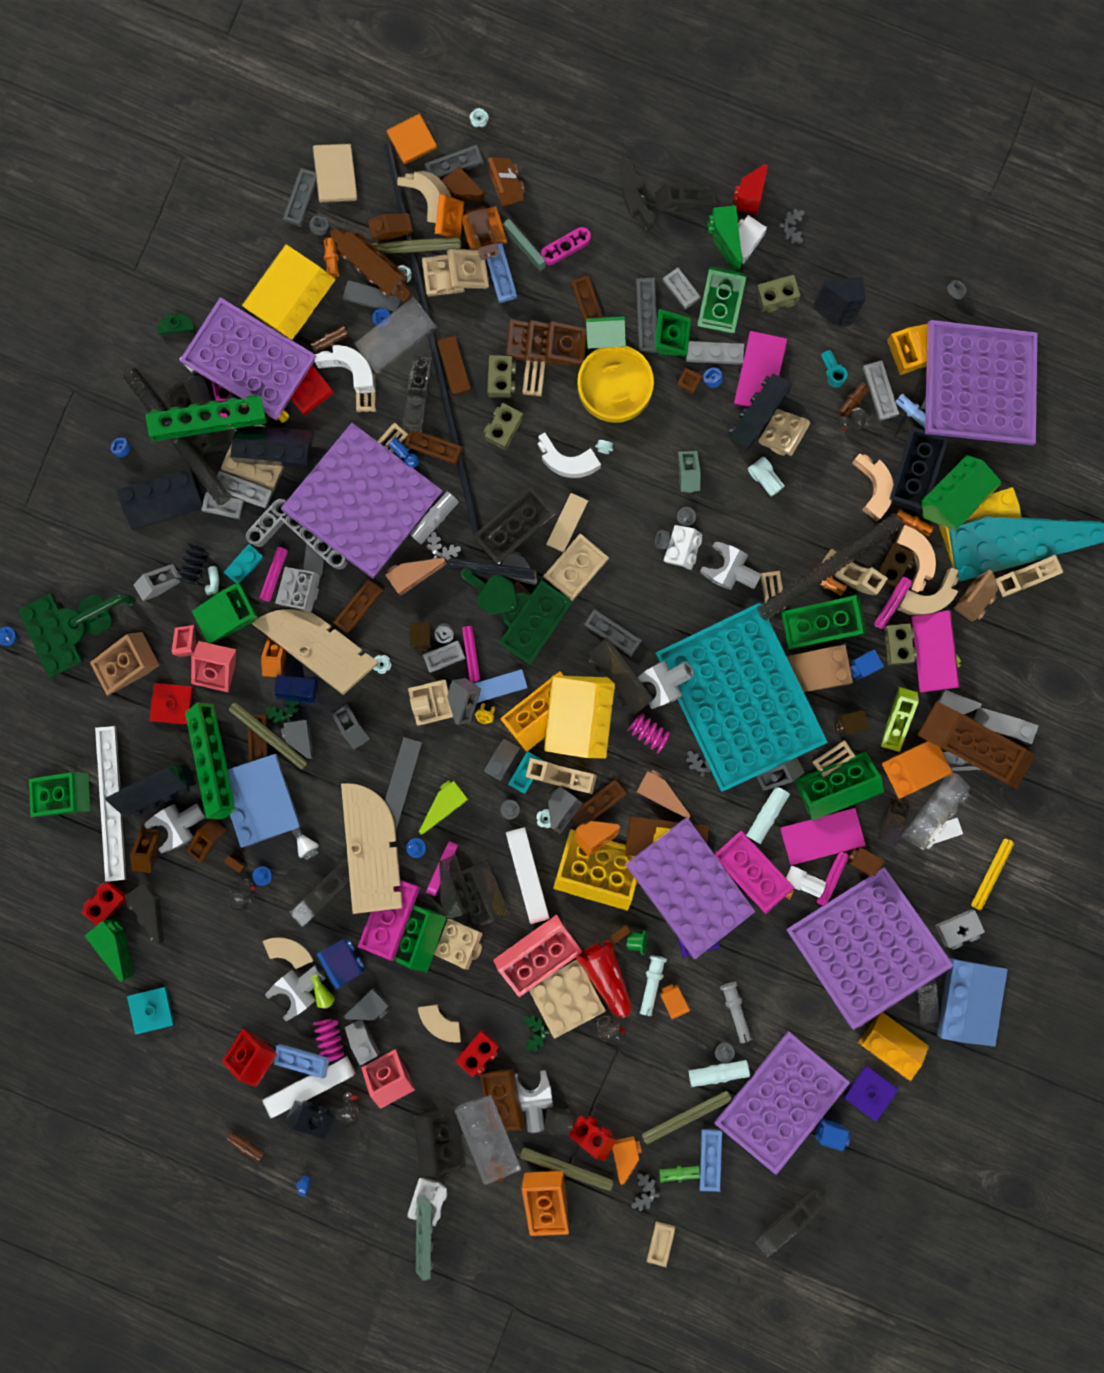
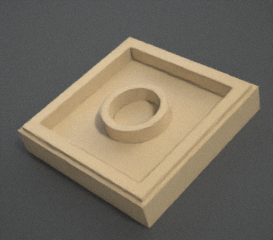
(467, 269)

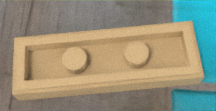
(567, 522)

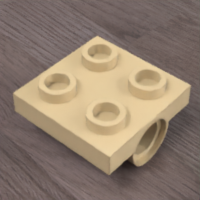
(438, 276)
(784, 432)
(430, 702)
(459, 944)

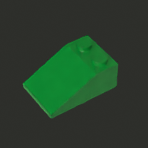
(725, 234)
(722, 299)
(59, 794)
(112, 946)

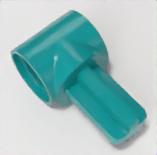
(833, 368)

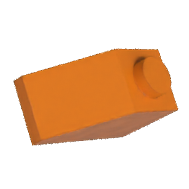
(273, 659)
(595, 835)
(674, 1001)
(626, 1156)

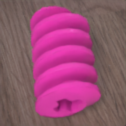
(649, 732)
(328, 1039)

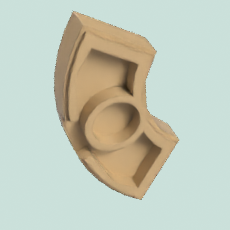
(289, 950)
(438, 1024)

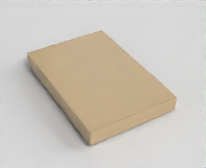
(334, 173)
(576, 567)

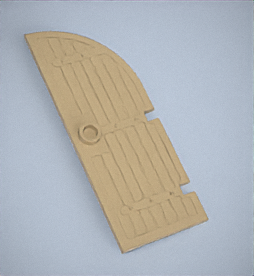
(323, 652)
(370, 858)

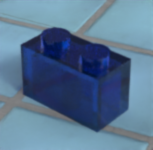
(296, 689)

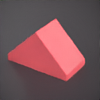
(184, 641)

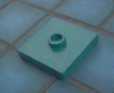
(150, 1010)

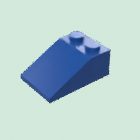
(341, 962)

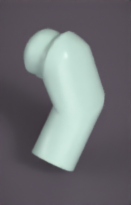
(214, 581)

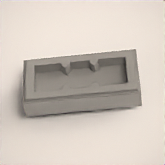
(681, 288)
(230, 509)
(444, 656)

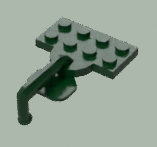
(533, 618)
(58, 630)

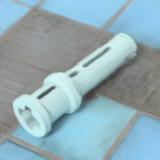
(654, 975)

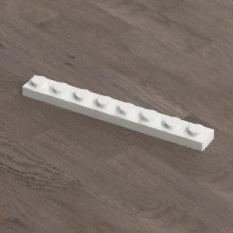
(110, 818)

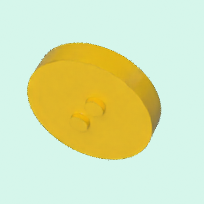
(615, 383)

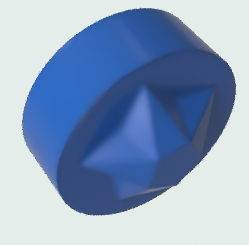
(379, 315)
(713, 377)
(120, 447)
(8, 636)
(416, 848)
(262, 876)
(303, 1186)

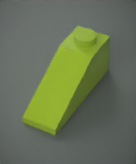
(900, 719)
(445, 803)

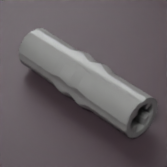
(434, 517)

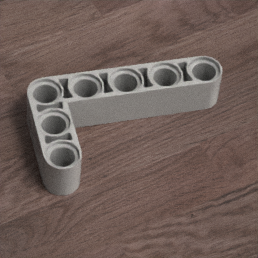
(281, 518)

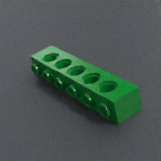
(196, 426)
(210, 761)

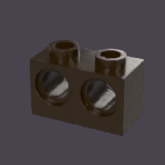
(890, 564)
(421, 636)
(851, 723)

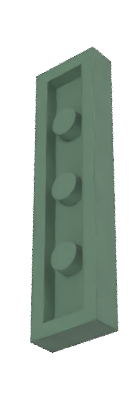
(423, 1237)

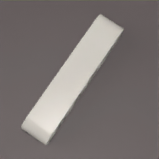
(527, 875)
(308, 1087)

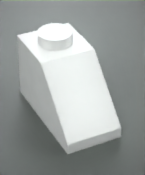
(750, 235)

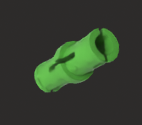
(679, 1174)

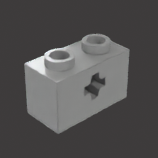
(949, 928)

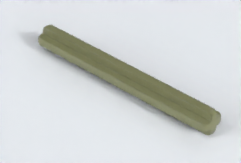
(418, 245)
(268, 736)
(686, 1117)
(568, 1169)

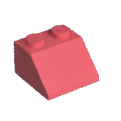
(213, 666)
(387, 1079)

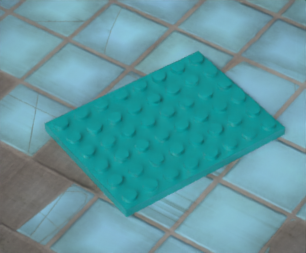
(743, 698)

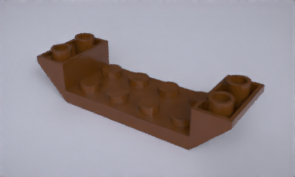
(976, 744)

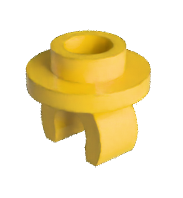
(485, 716)

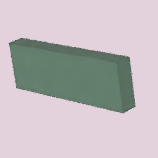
(524, 244)

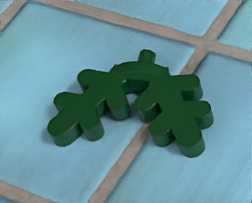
(279, 716)
(539, 1039)

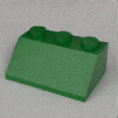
(420, 939)

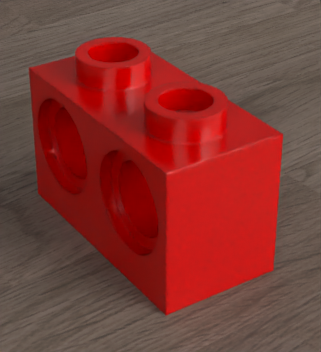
(107, 907)
(475, 1051)
(590, 1141)

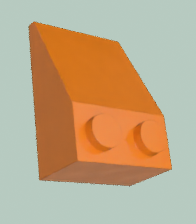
(916, 768)
(545, 1203)

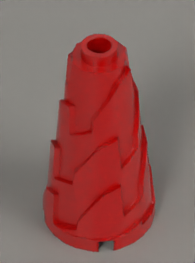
(605, 973)

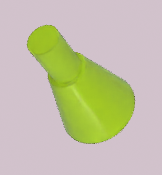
(323, 996)

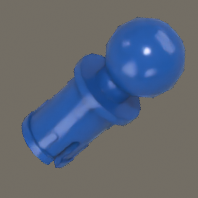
(410, 459)

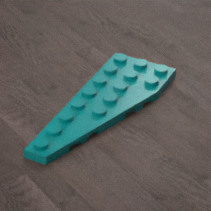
(1011, 542)

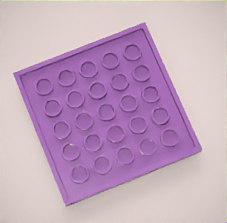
(981, 383)
(362, 500)
(869, 948)

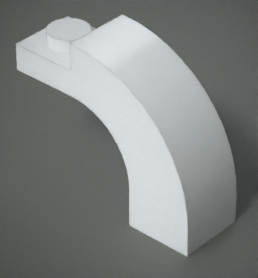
(352, 360)
(567, 466)

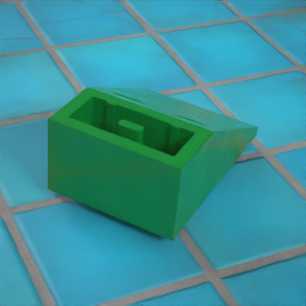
(225, 613)

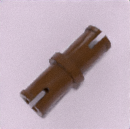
(329, 339)
(854, 399)
(244, 1146)

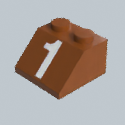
(505, 180)

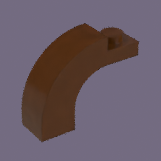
(482, 233)

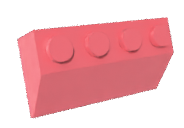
(537, 956)

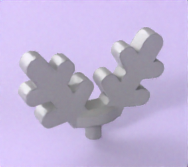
(434, 548)

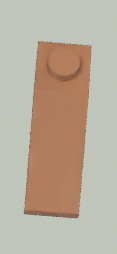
(410, 574)
(658, 790)

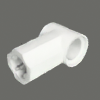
(805, 882)

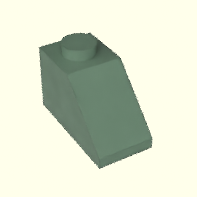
(689, 471)

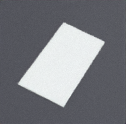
(951, 830)

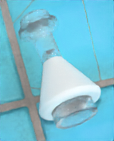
(306, 847)

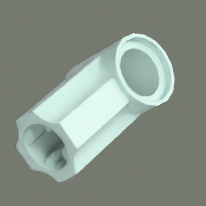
(762, 472)

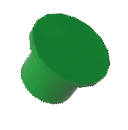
(638, 942)

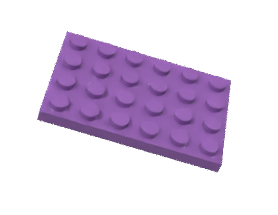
(248, 357)
(690, 888)
(782, 1102)

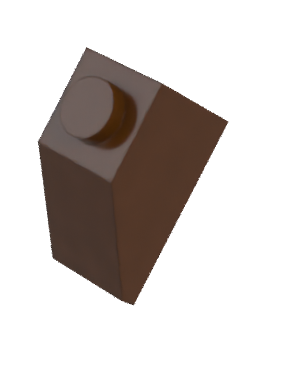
(462, 186)
(390, 226)
(206, 840)
(145, 850)
(865, 862)

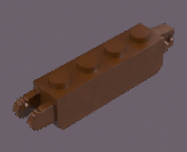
(373, 263)

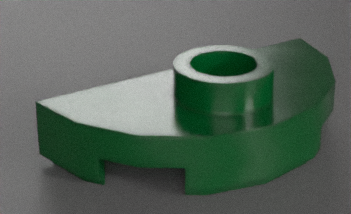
(175, 324)

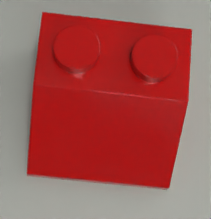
(749, 193)
(249, 1058)

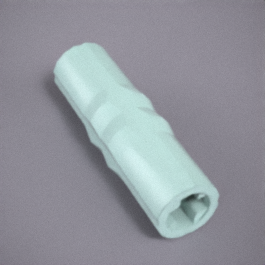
(768, 815)
(719, 1073)

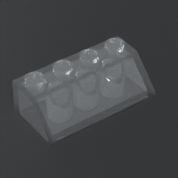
(395, 335)
(937, 811)
(487, 1139)

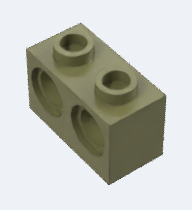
(776, 289)
(496, 376)
(507, 427)
(893, 644)

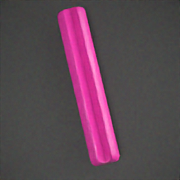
(273, 574)
(893, 603)
(471, 654)
(833, 878)

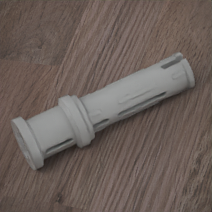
(734, 1002)

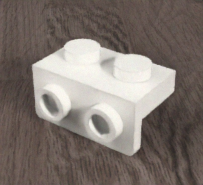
(683, 547)
(434, 1192)

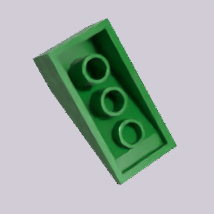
(824, 622)

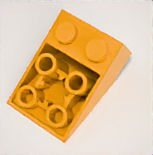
(909, 348)

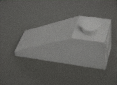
(1007, 726)

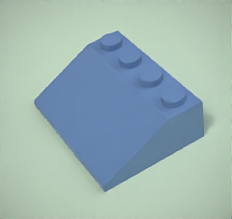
(261, 801)
(972, 1003)

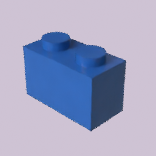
(865, 665)
(832, 1134)

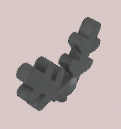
(790, 232)
(697, 764)
(649, 1187)

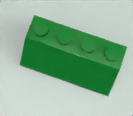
(960, 493)
(843, 787)

